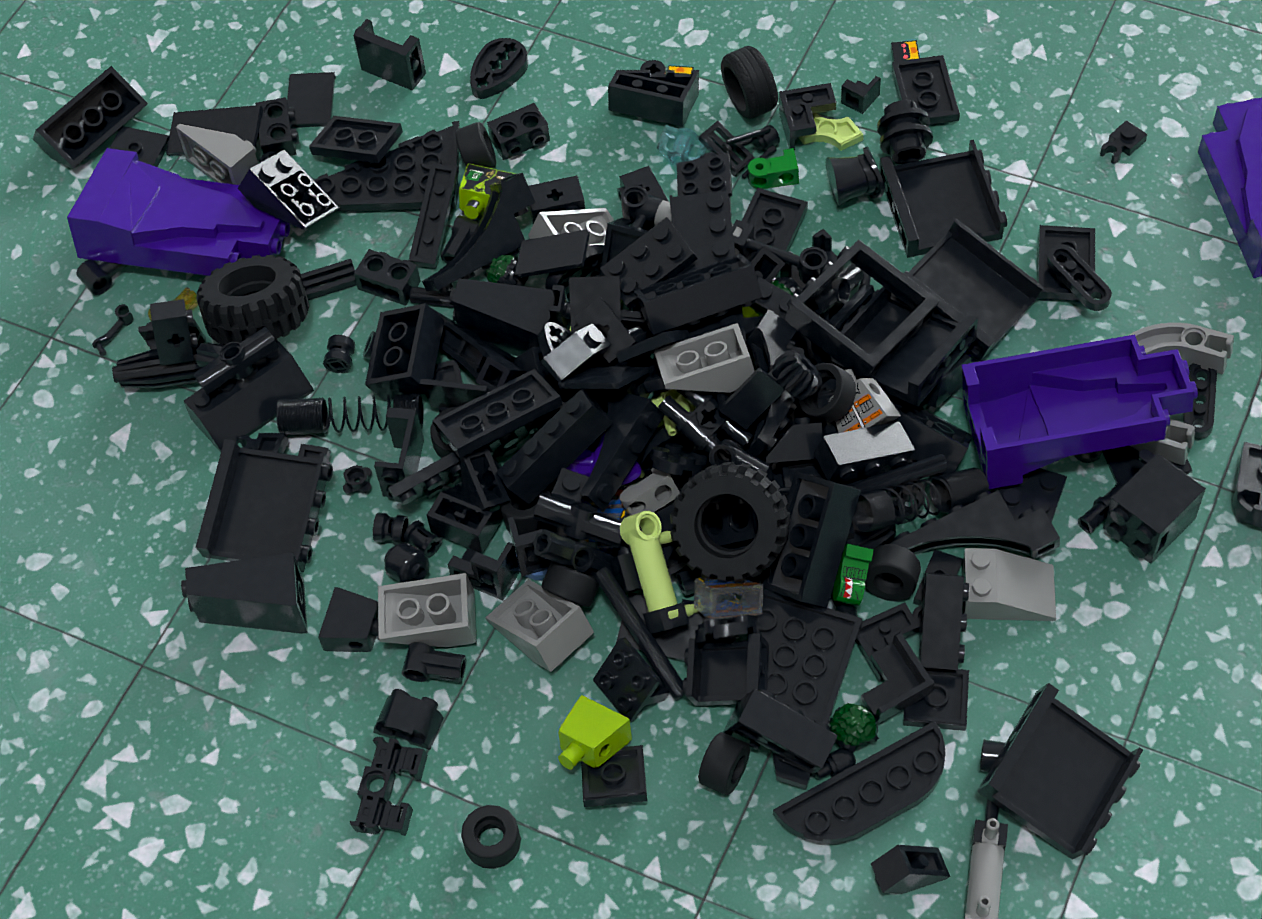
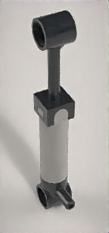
(649, 209)

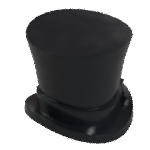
(854, 177)

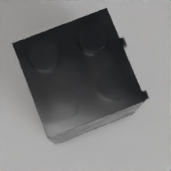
(1153, 507)

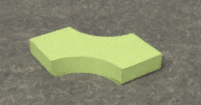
(838, 132)

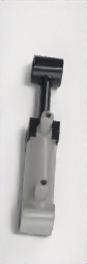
(986, 852)

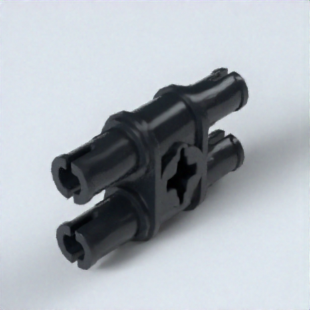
(704, 435)

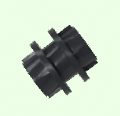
(904, 131)

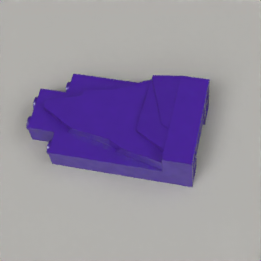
(1235, 171)
(167, 221)
(1070, 403)

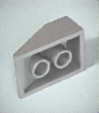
(217, 154)
(573, 220)
(707, 362)
(1007, 586)
(428, 612)
(541, 624)

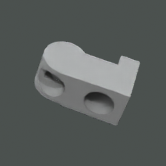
(649, 493)

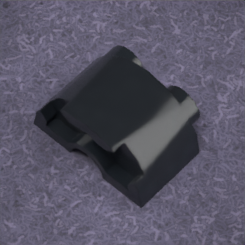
(409, 719)

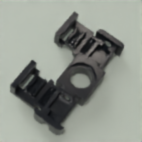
(375, 806)

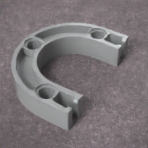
(1210, 351)

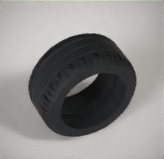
(749, 82)

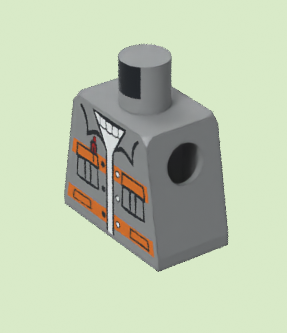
(869, 407)

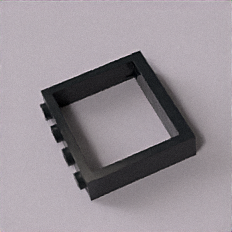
(834, 342)

